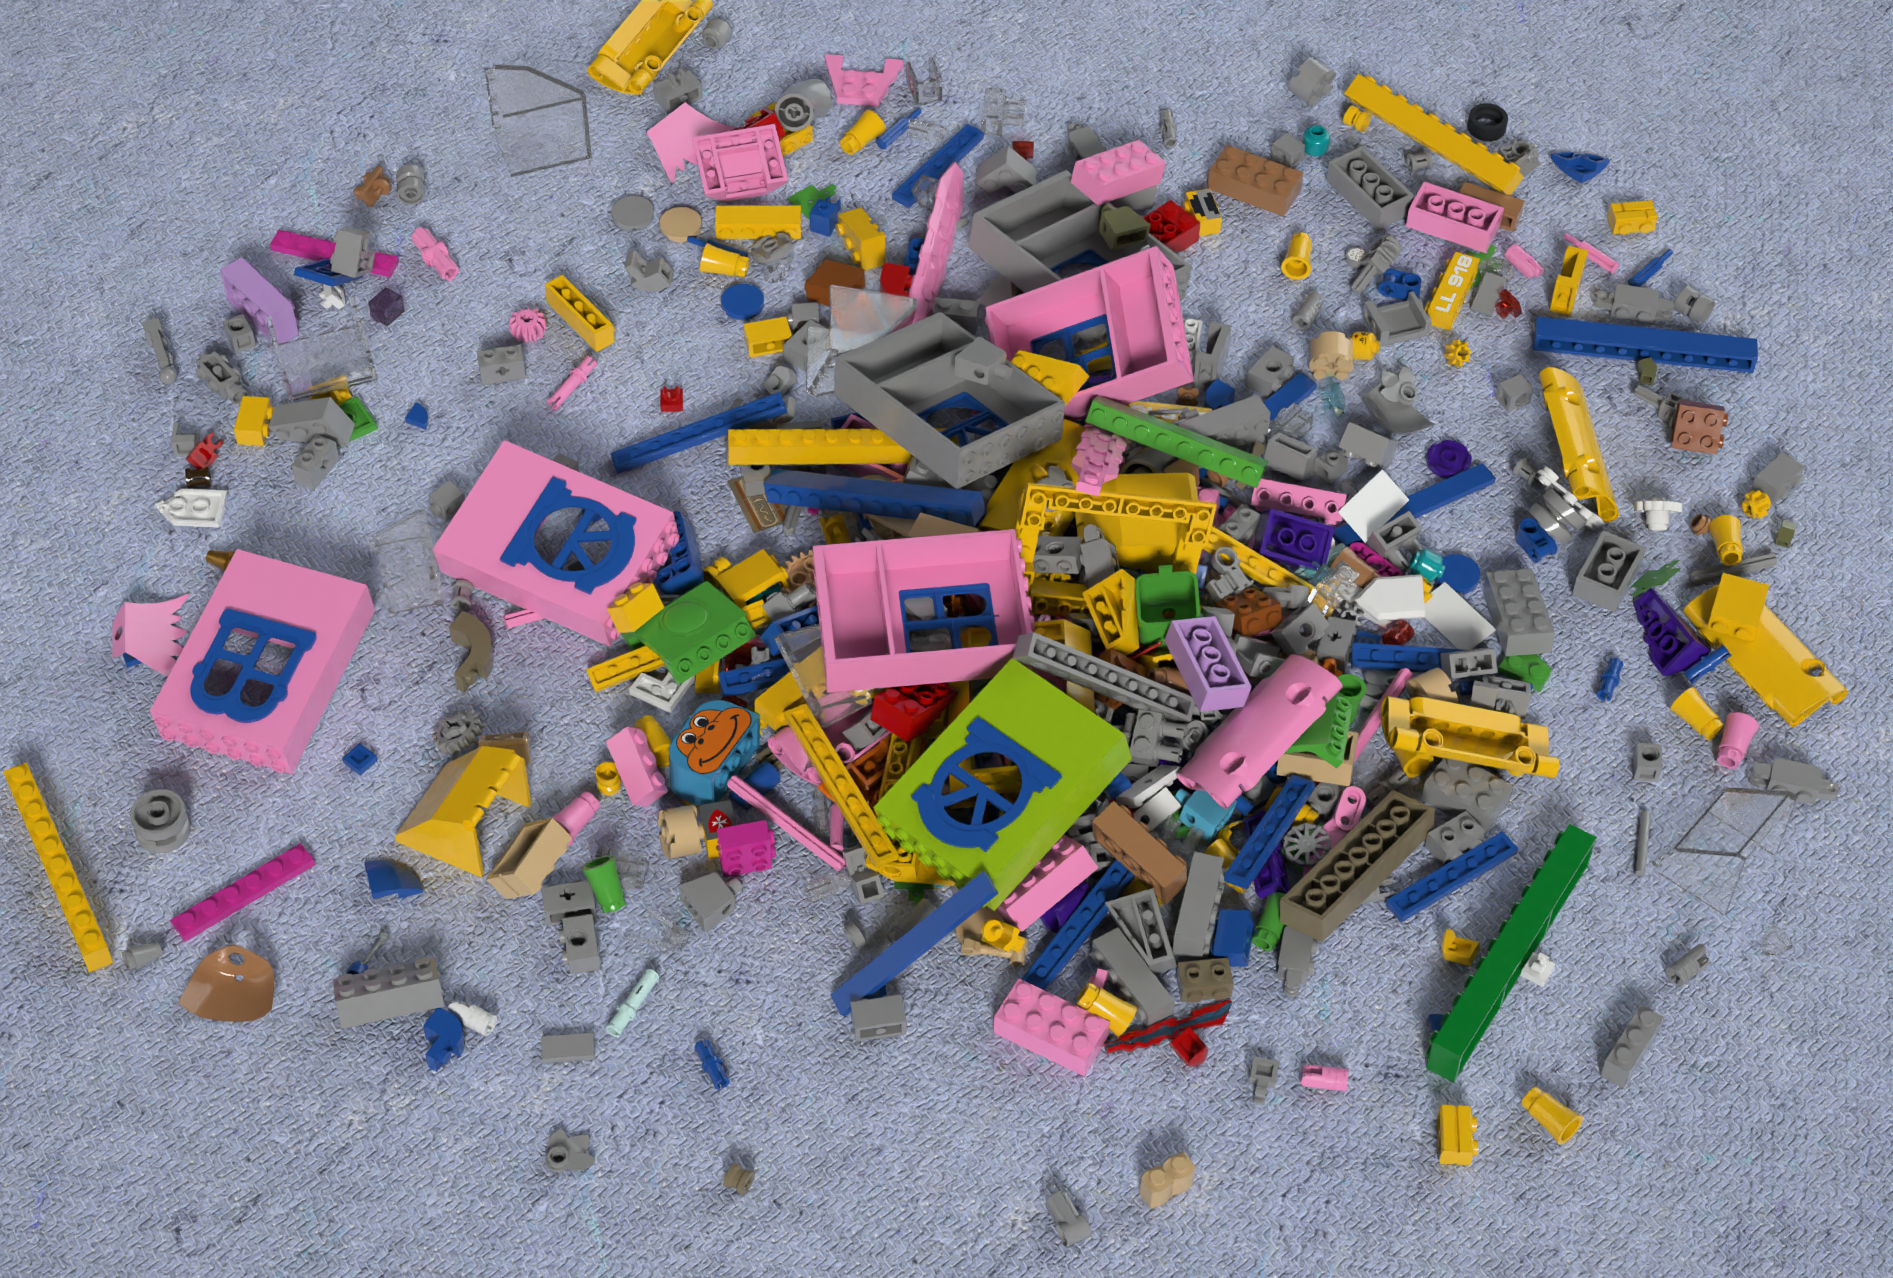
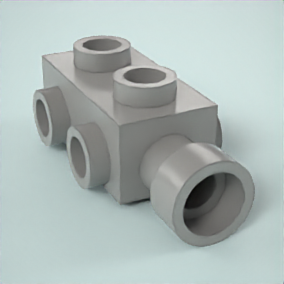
(220, 377)

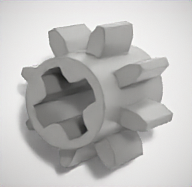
(1353, 611)

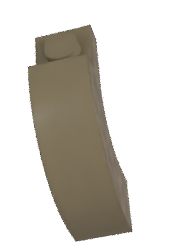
(475, 637)

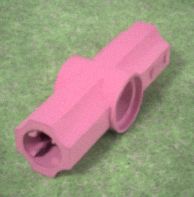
(434, 253)

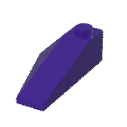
(1670, 639)

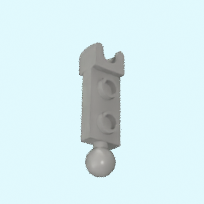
(155, 338)

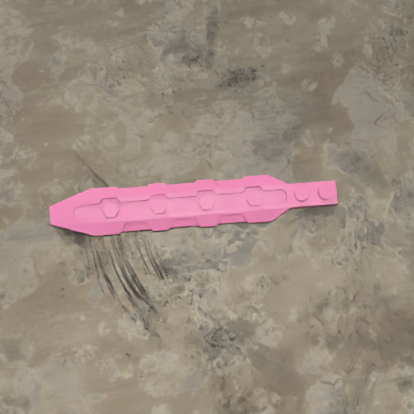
(937, 243)
(1097, 458)

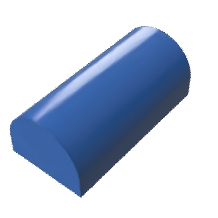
(761, 779)

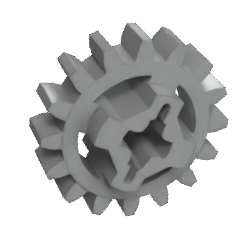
(457, 731)

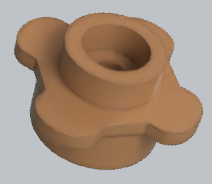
(1187, 391)

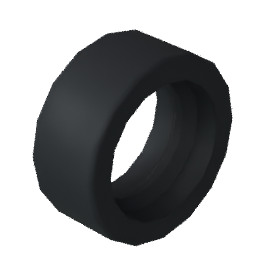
(1487, 111)

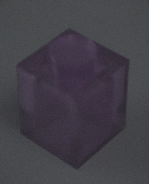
(386, 306)

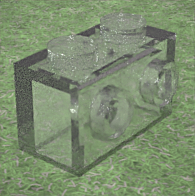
(1334, 587)

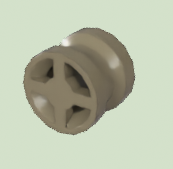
(739, 1178)

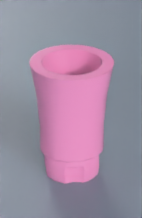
(1736, 739)
(577, 814)

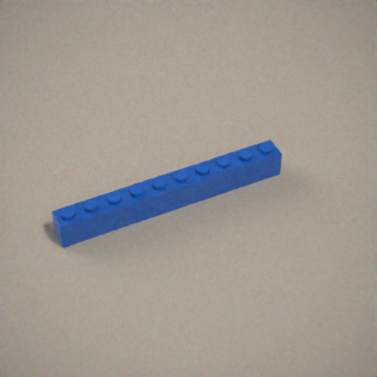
(1641, 343)
(873, 496)

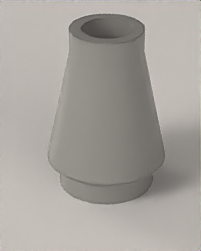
(139, 956)

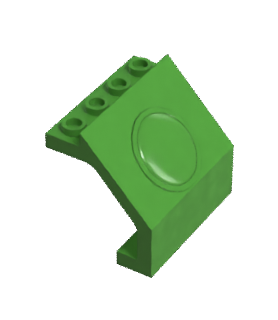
(693, 631)
(1328, 733)

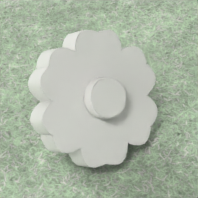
(1658, 512)

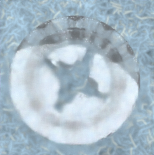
(1497, 264)

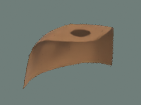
(218, 996)

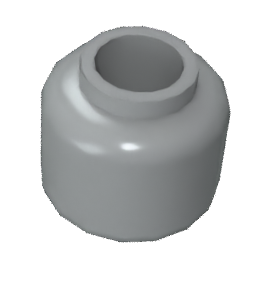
(717, 33)

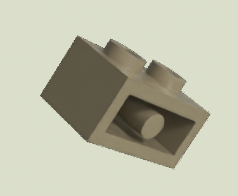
(1204, 980)

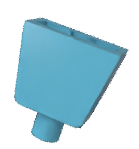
(1203, 812)

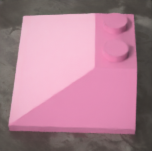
(740, 163)

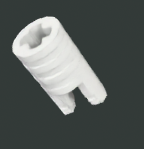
(474, 1017)

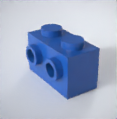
(1233, 937)

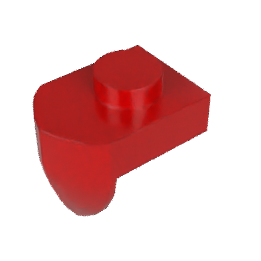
(1190, 1048)

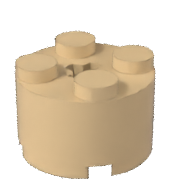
(1331, 355)
(1431, 685)
(680, 831)

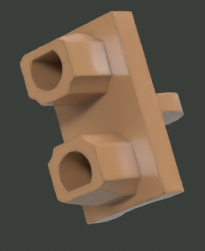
(374, 186)

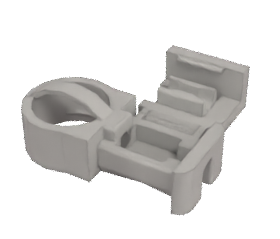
(1232, 580)

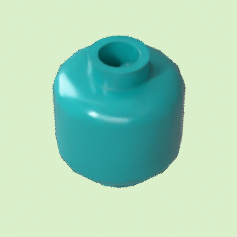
(1316, 140)
(1427, 563)

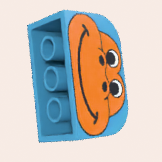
(711, 750)

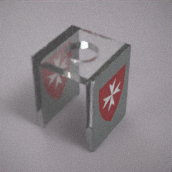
(917, 88)

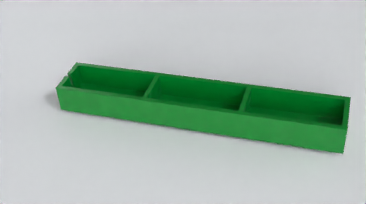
(1509, 953)

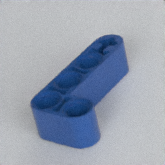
(686, 564)

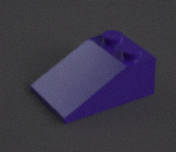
(1292, 539)

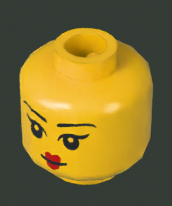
(1365, 345)

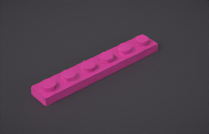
(321, 249)
(242, 892)

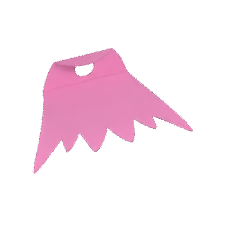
(674, 137)
(149, 633)

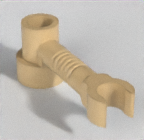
(972, 947)

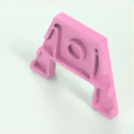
(859, 86)

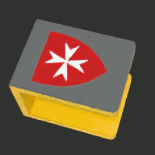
(713, 817)

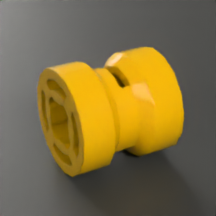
(1356, 118)
(719, 566)
(607, 778)

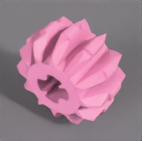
(527, 325)

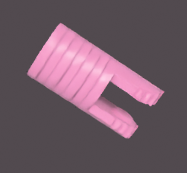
(1523, 261)
(1324, 1077)

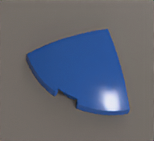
(1580, 166)
(389, 878)

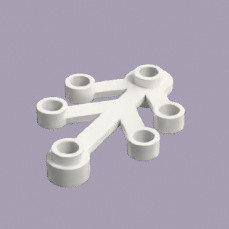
(1550, 479)

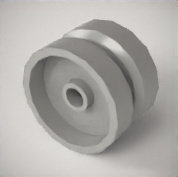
(1557, 516)
(160, 821)

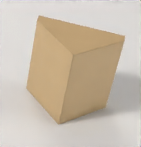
(515, 741)

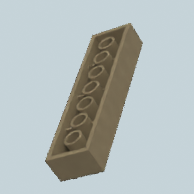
(1356, 866)

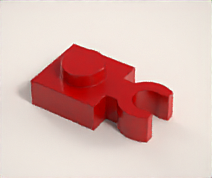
(202, 452)

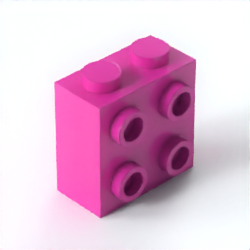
(745, 848)

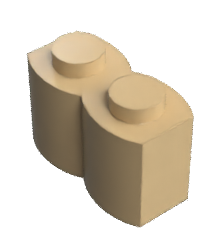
(1167, 1180)

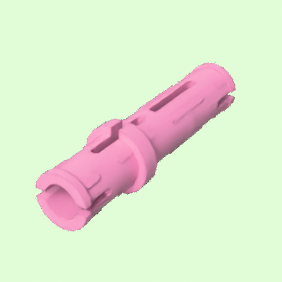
(577, 376)

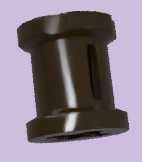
(206, 480)

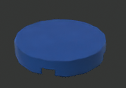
(742, 301)
(1460, 573)

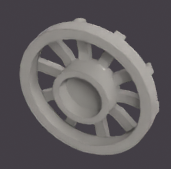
(1306, 844)

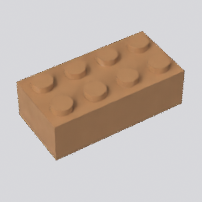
(1255, 180)
(1140, 851)

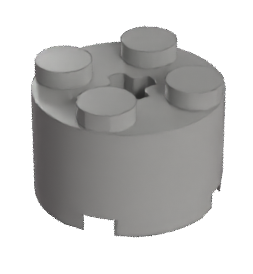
(1312, 81)

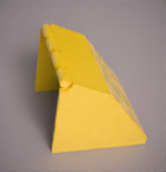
(1140, 541)
(449, 809)

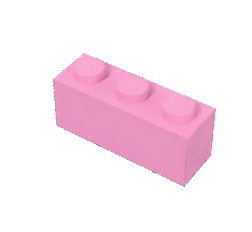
(637, 766)

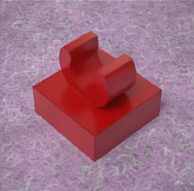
(671, 399)

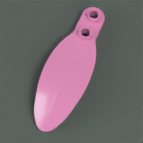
(1344, 810)

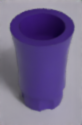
(1063, 909)

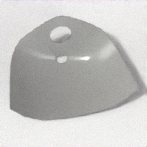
(1394, 416)

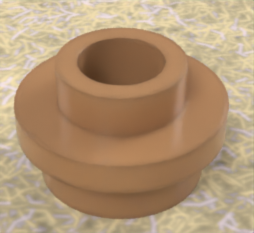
(1700, 524)

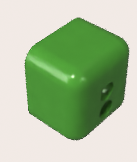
(1161, 593)

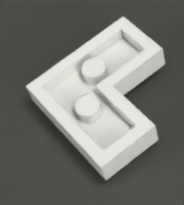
(659, 693)

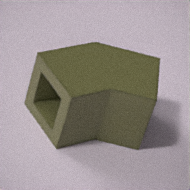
(1647, 371)
(1786, 533)

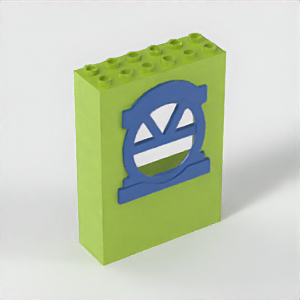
(1064, 766)

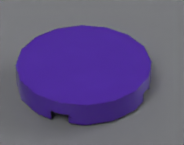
(1448, 458)

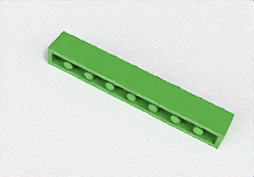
(1176, 441)

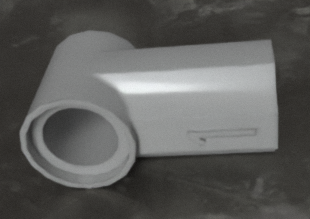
(1289, 598)
(1070, 1225)

